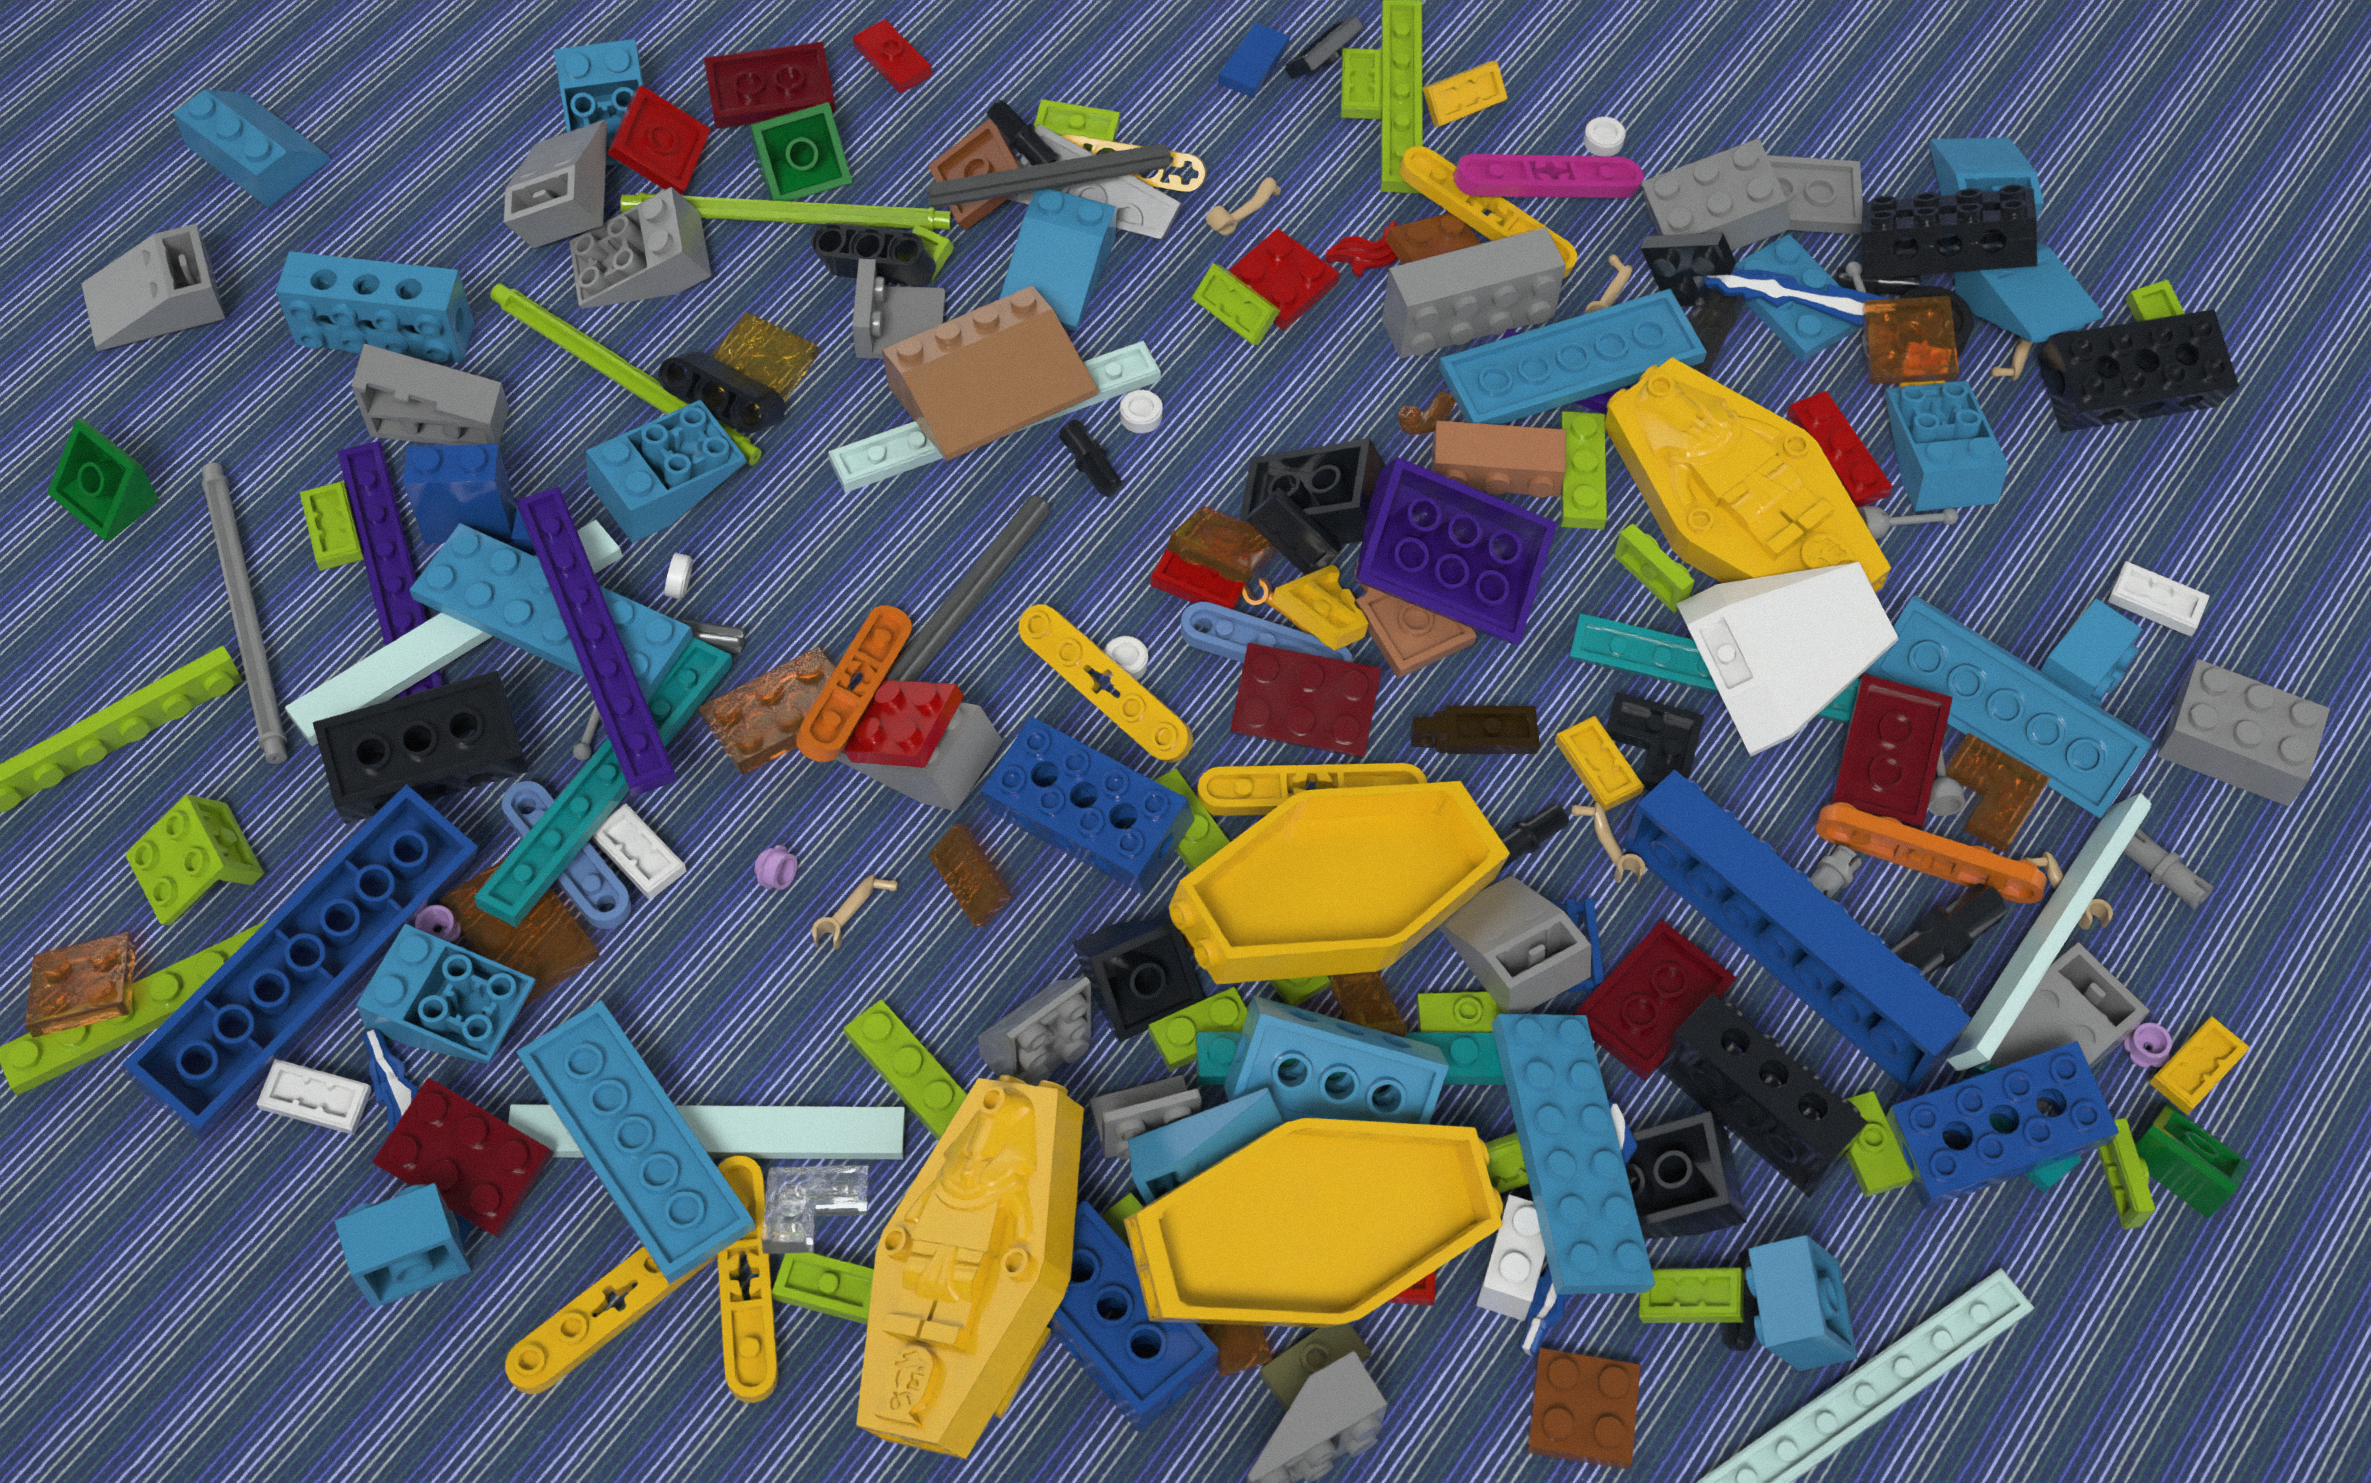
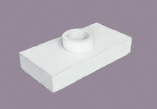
(2158, 598)
(638, 852)
(314, 1096)

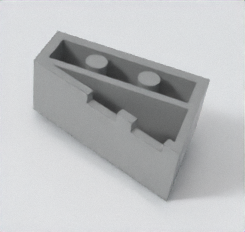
(426, 400)

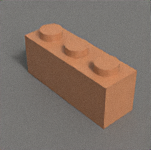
(1501, 457)

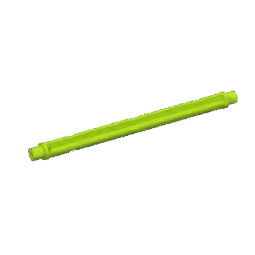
(808, 212)
(603, 359)

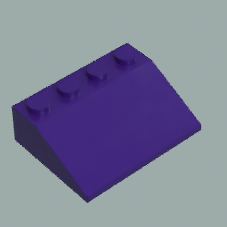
(1453, 550)

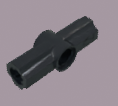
(1950, 932)

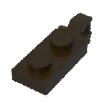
(1478, 730)

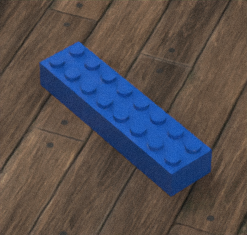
(1795, 931)
(300, 963)

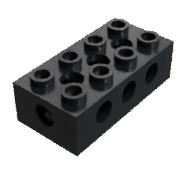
(1952, 242)
(2137, 370)
(402, 724)
(1752, 1104)

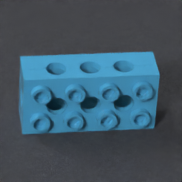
(376, 304)
(1329, 1046)

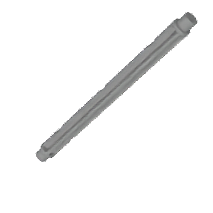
(244, 614)

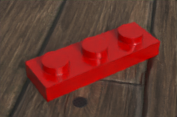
(1842, 447)

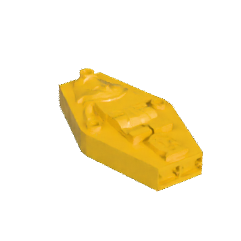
(1735, 481)
(1337, 882)
(1313, 1223)
(972, 1266)

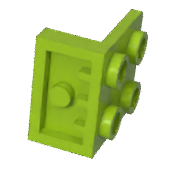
(189, 853)

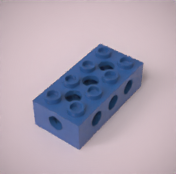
(1091, 833)
(2010, 1094)
(1106, 1347)

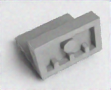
(890, 313)
(1140, 1110)

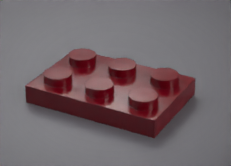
(767, 83)
(1305, 700)
(1892, 750)
(1652, 997)
(468, 1153)

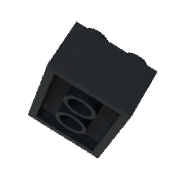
(1325, 481)
(1685, 1178)

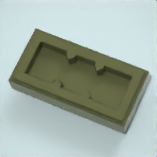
(1322, 1347)

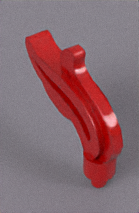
(1362, 252)

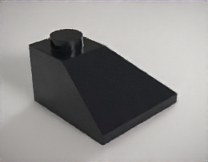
(1138, 973)

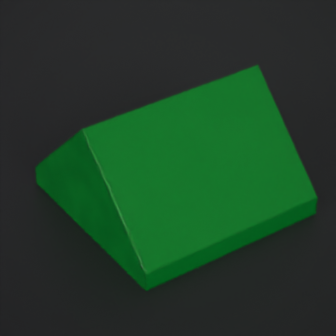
(800, 153)
(100, 482)
(2191, 1161)

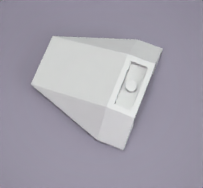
(1787, 645)

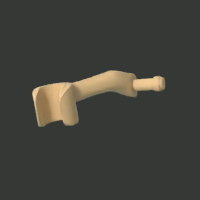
(1226, 223)
(1614, 287)
(2018, 361)
(1608, 841)
(2096, 907)
(848, 908)

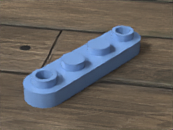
(1233, 630)
(587, 877)

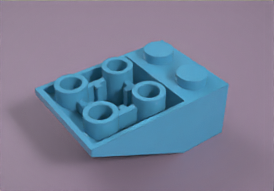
(598, 84)
(1982, 165)
(2029, 299)
(1944, 446)
(661, 469)
(443, 997)
(1189, 1146)

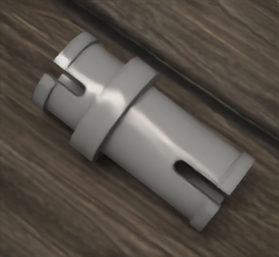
(1836, 871)

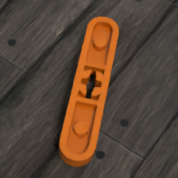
(837, 709)
(1929, 853)

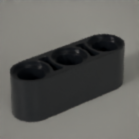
(891, 250)
(740, 391)

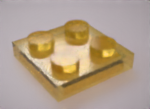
(767, 354)

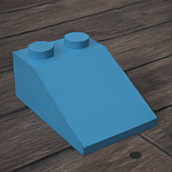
(1062, 252)

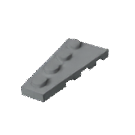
(1138, 204)

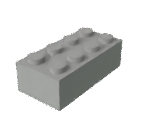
(1472, 292)

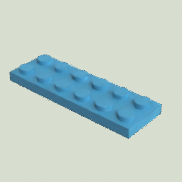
(1570, 359)
(511, 600)
(2014, 706)
(636, 1141)
(1572, 1155)

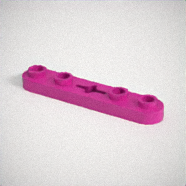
(1528, 178)

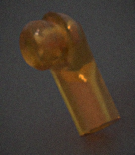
(1419, 422)

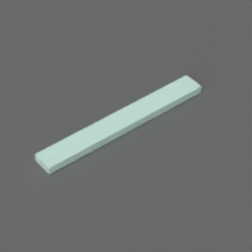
(910, 448)
(415, 654)
(2048, 934)
(757, 1131)
(1879, 1386)

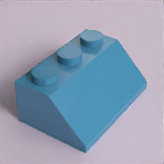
(248, 143)

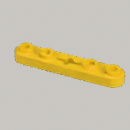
(1434, 178)
(1136, 709)
(1263, 788)
(747, 1324)
(576, 1335)

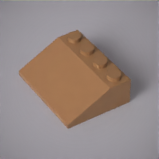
(987, 373)

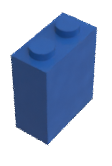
(457, 487)

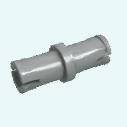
(2167, 869)

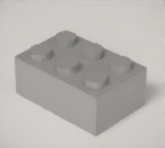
(1719, 194)
(2244, 732)

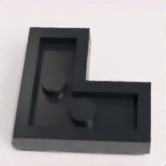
(1684, 259)
(1663, 730)

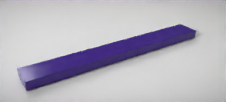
(384, 547)
(596, 642)

